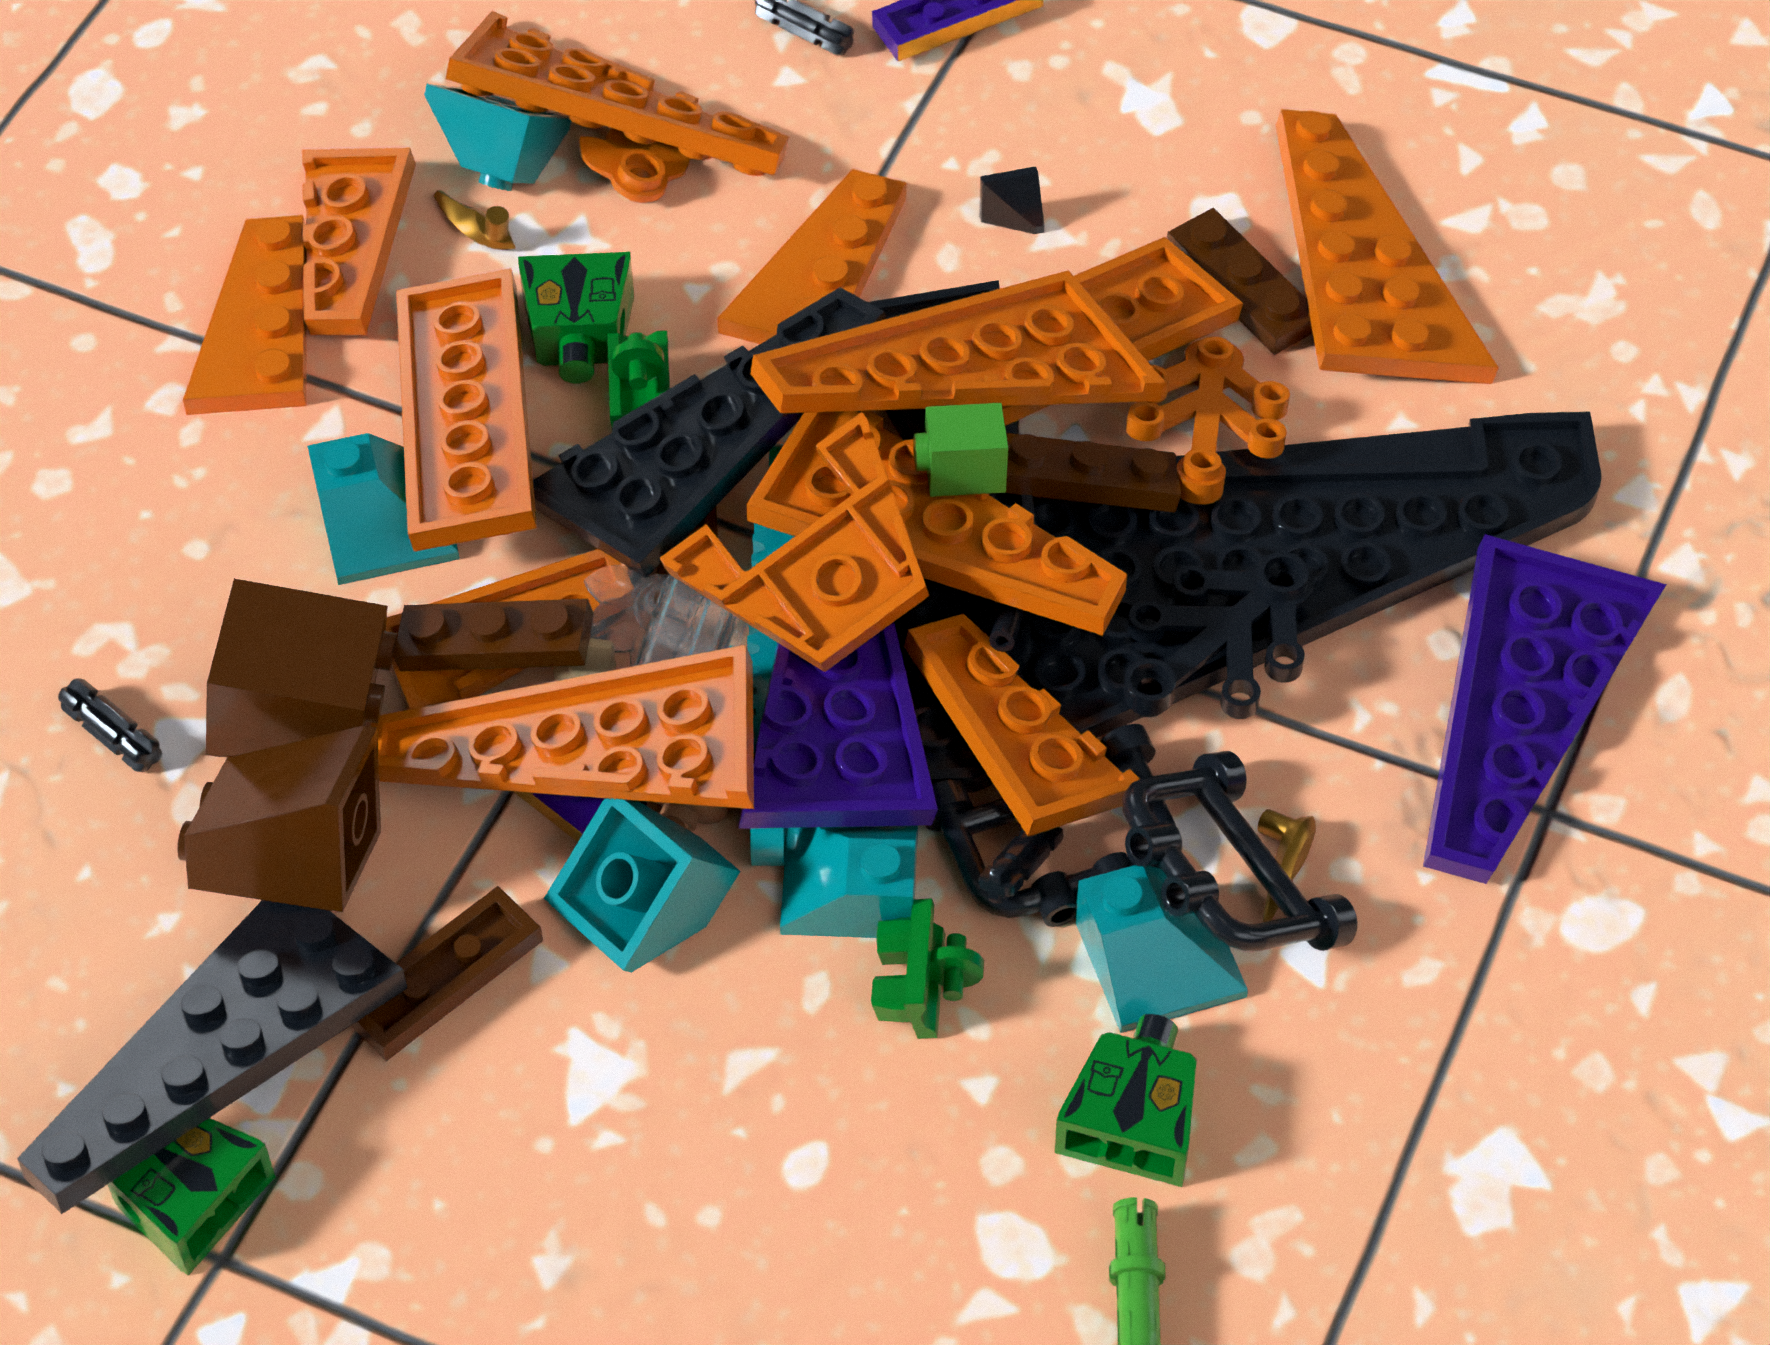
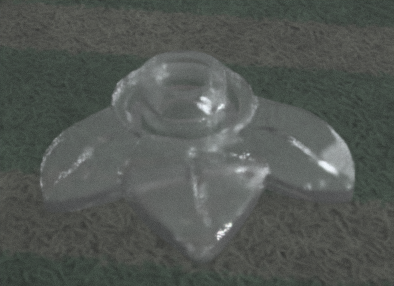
(624, 606)

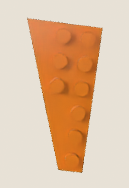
(606, 94)
(1364, 273)
(1003, 346)
(956, 538)
(626, 733)

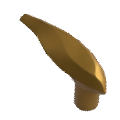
(484, 228)
(1295, 843)

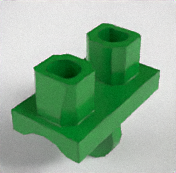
(636, 370)
(929, 967)

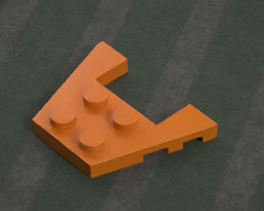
(833, 579)

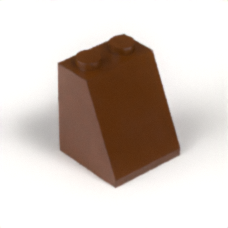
(293, 667)
(288, 822)

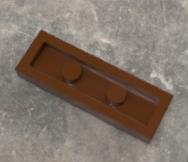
(1271, 304)
(1092, 472)
(494, 635)
(451, 969)

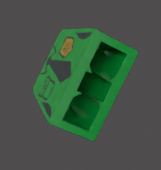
(574, 306)
(1132, 1104)
(194, 1190)

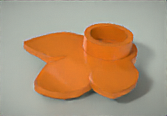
(634, 168)

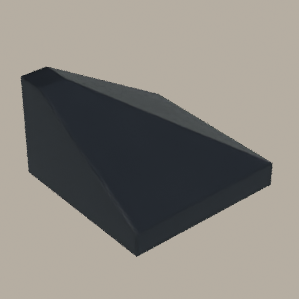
(1012, 200)

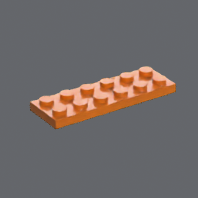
(1156, 301)
(464, 411)

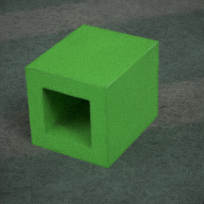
(963, 449)

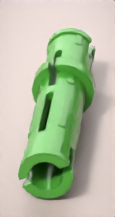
(1137, 1272)

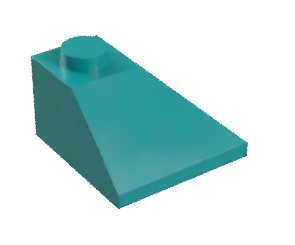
(496, 135)
(366, 509)
(847, 879)
(639, 883)
(1146, 954)

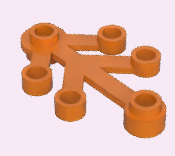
(1213, 366)

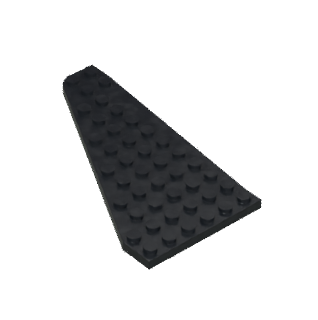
(1362, 513)

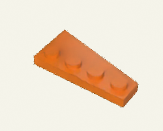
(349, 231)
(827, 252)
(258, 329)
(550, 582)
(1016, 732)

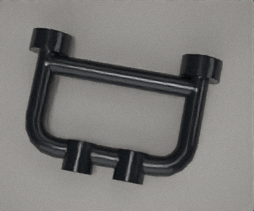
(1217, 783)
(1054, 892)

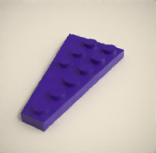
(1528, 672)
(840, 744)

